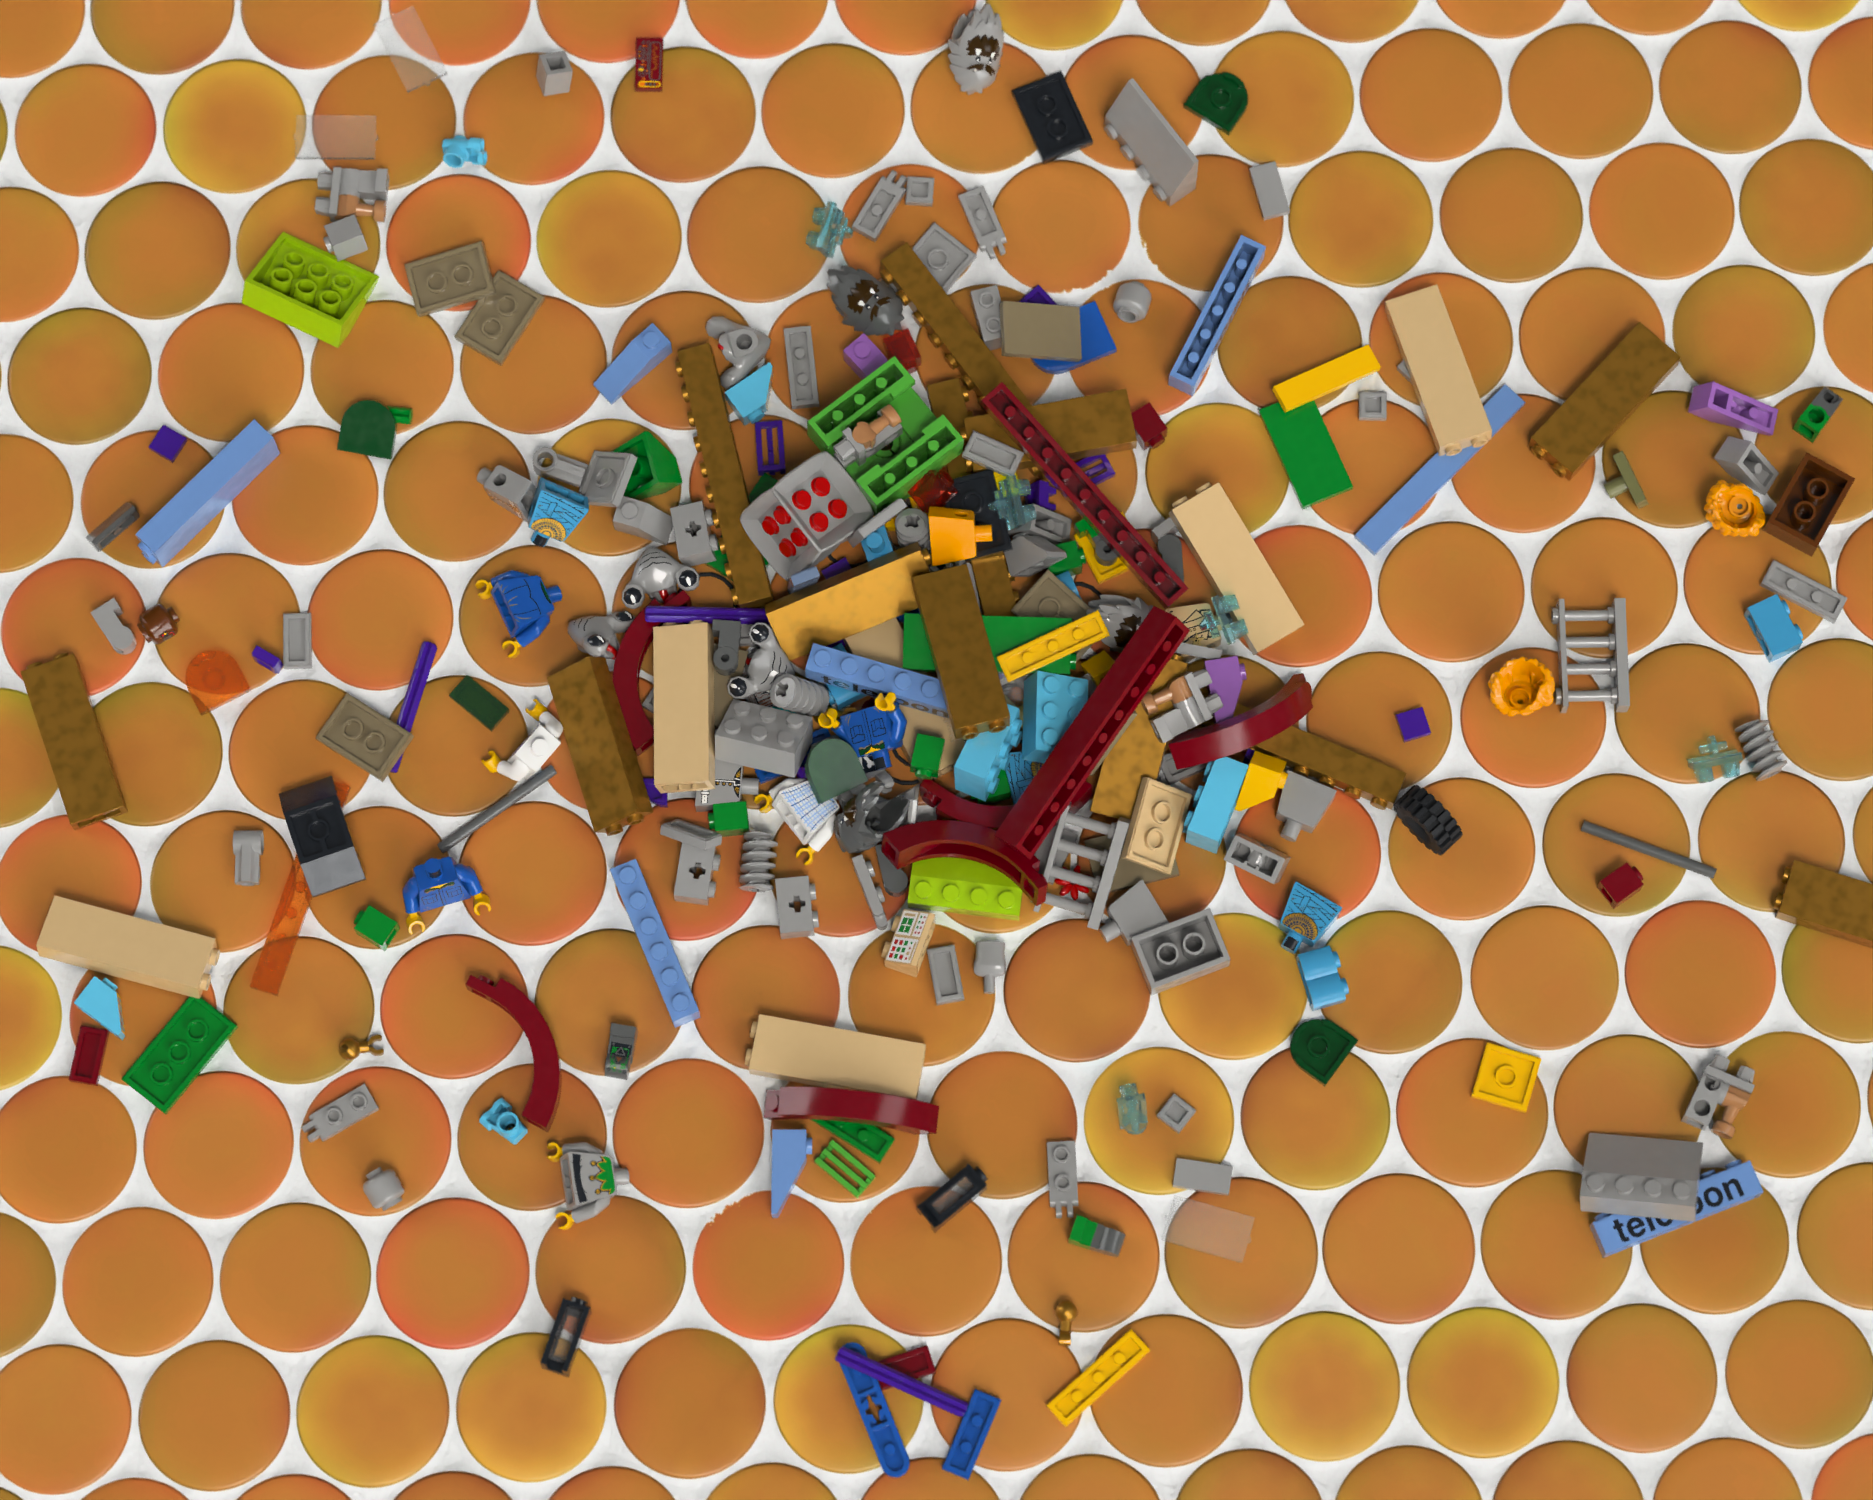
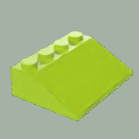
(309, 289)
(963, 888)

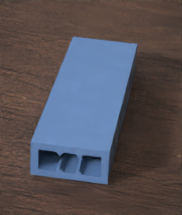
(207, 494)

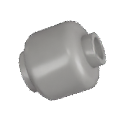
(1132, 302)
(383, 1188)

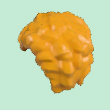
(1725, 515)
(1521, 687)

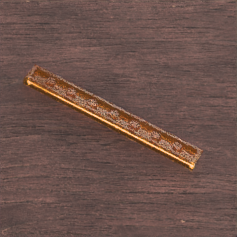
(286, 924)

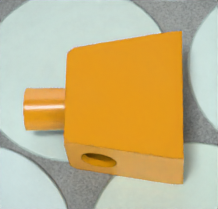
(955, 534)

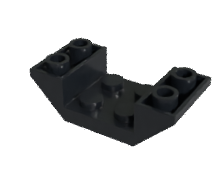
(321, 836)

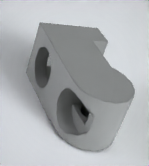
(118, 635)

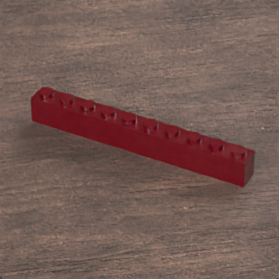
(1083, 495)
(1092, 732)

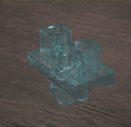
(832, 229)
(1009, 502)
(1222, 606)
(1703, 765)
(1132, 1109)

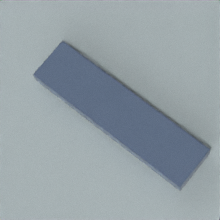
(803, 579)

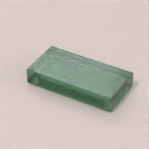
(479, 703)

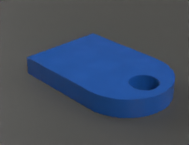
(1095, 342)

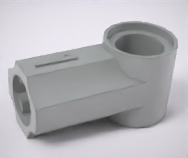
(562, 468)
(247, 848)

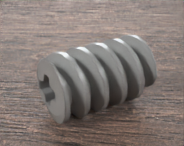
(913, 527)
(799, 695)
(1761, 749)
(757, 862)

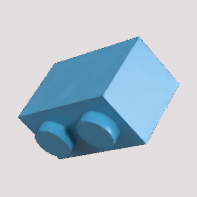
(1774, 628)

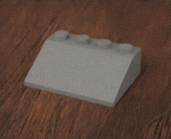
(1151, 144)
(1641, 1176)

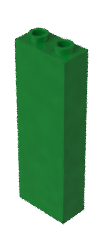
(1003, 635)

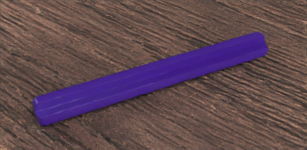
(676, 614)
(415, 690)
(901, 1381)

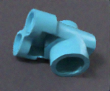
(461, 149)
(501, 1118)

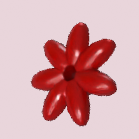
(1068, 887)

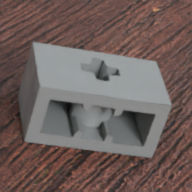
(986, 310)
(686, 521)
(1257, 858)
(696, 890)
(799, 923)

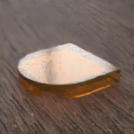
(214, 680)

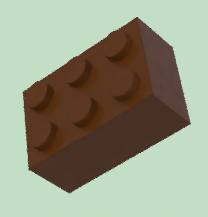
(1809, 504)

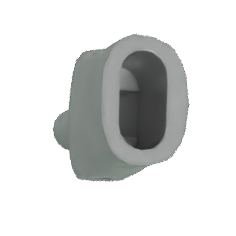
(990, 963)

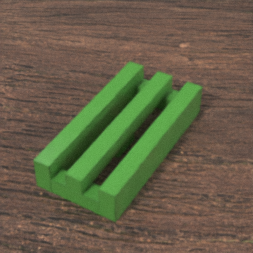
(827, 1153)

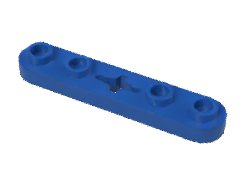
(884, 1436)

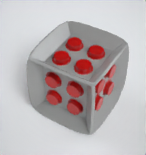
(806, 515)

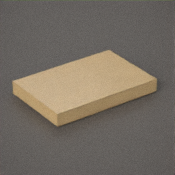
(1156, 826)

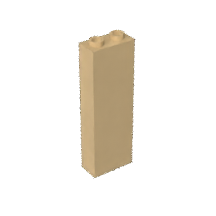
(1438, 371)
(1235, 565)
(885, 645)
(684, 707)
(128, 947)
(834, 1057)

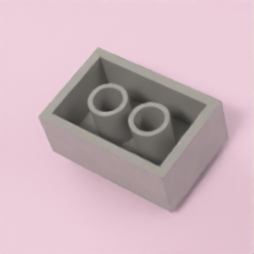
(763, 738)
(1180, 951)

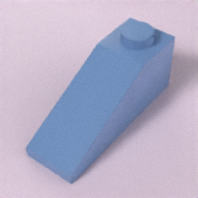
(633, 363)
(788, 1161)

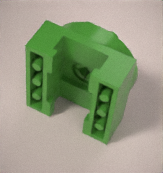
(923, 446)

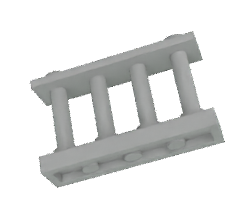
(1615, 668)
(1107, 858)

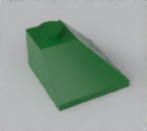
(654, 470)

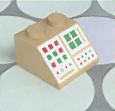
(909, 942)

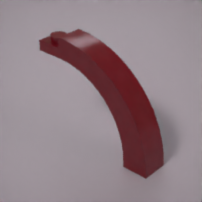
(628, 668)
(1246, 729)
(958, 809)
(965, 841)
(547, 1067)
(852, 1106)

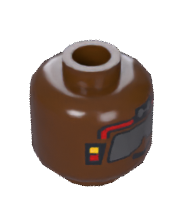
(158, 624)

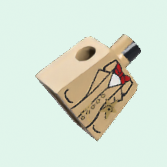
(1192, 618)

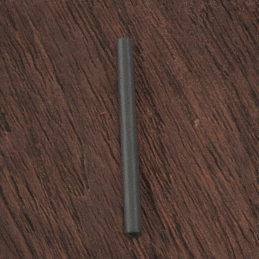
(496, 809)
(1648, 849)

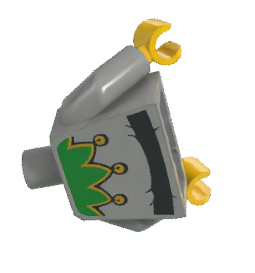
(587, 1180)

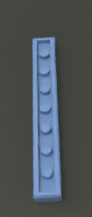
(1431, 478)

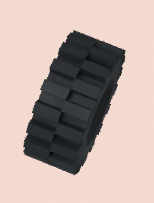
(1428, 820)

